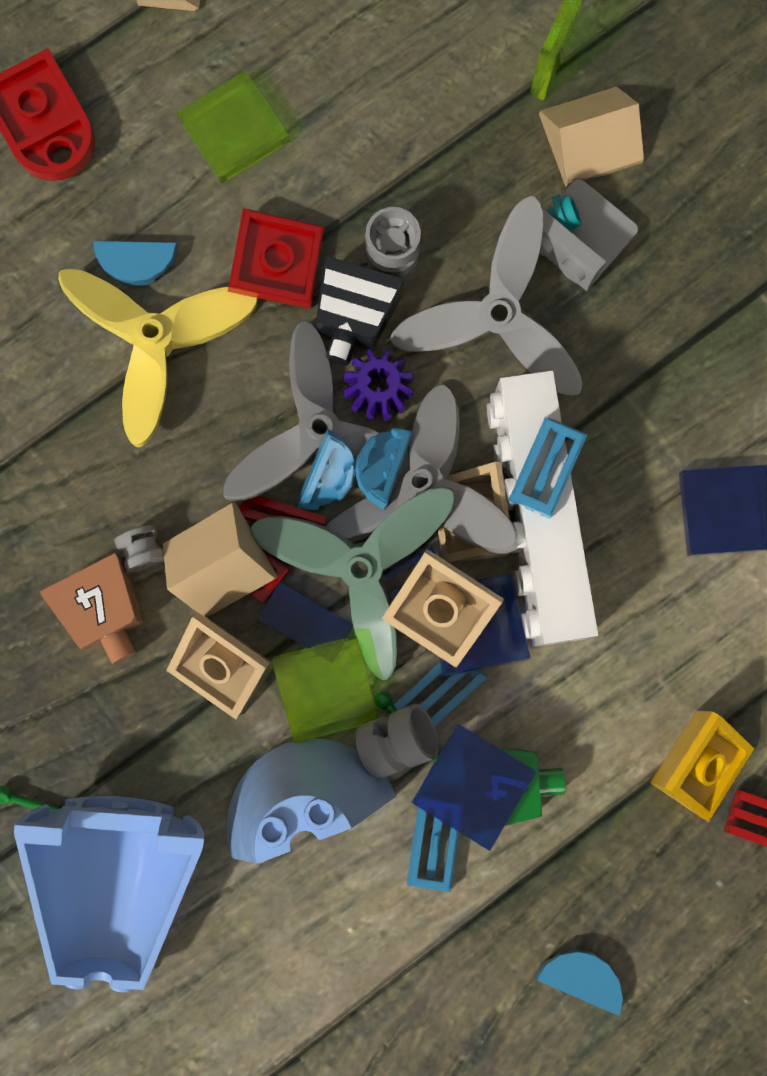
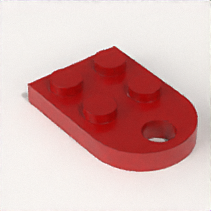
(42, 116)

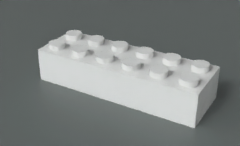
(549, 550)

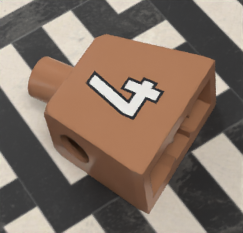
(98, 607)

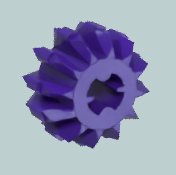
(396, 385)

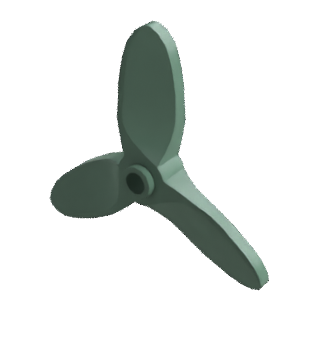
(331, 554)

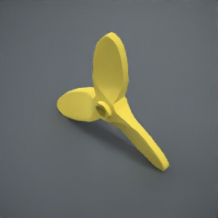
(180, 326)

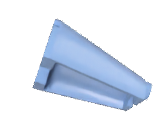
(297, 789)
(105, 885)

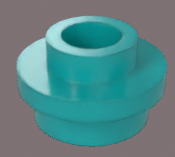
(565, 212)

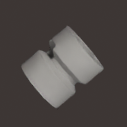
(393, 241)
(397, 741)

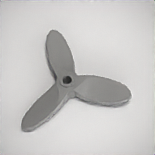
(464, 320)
(313, 398)
(431, 460)

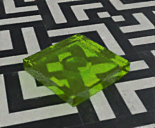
(556, 46)
(233, 127)
(324, 689)

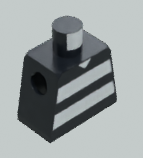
(355, 307)

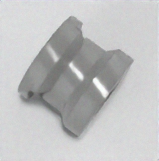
(139, 548)

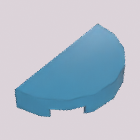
(135, 262)
(380, 464)
(330, 474)
(584, 977)

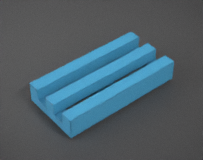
(531, 502)
(477, 679)
(429, 882)

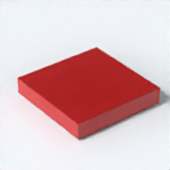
(276, 259)

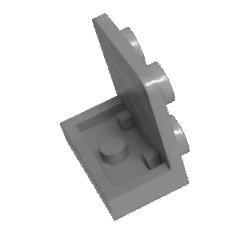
(594, 244)

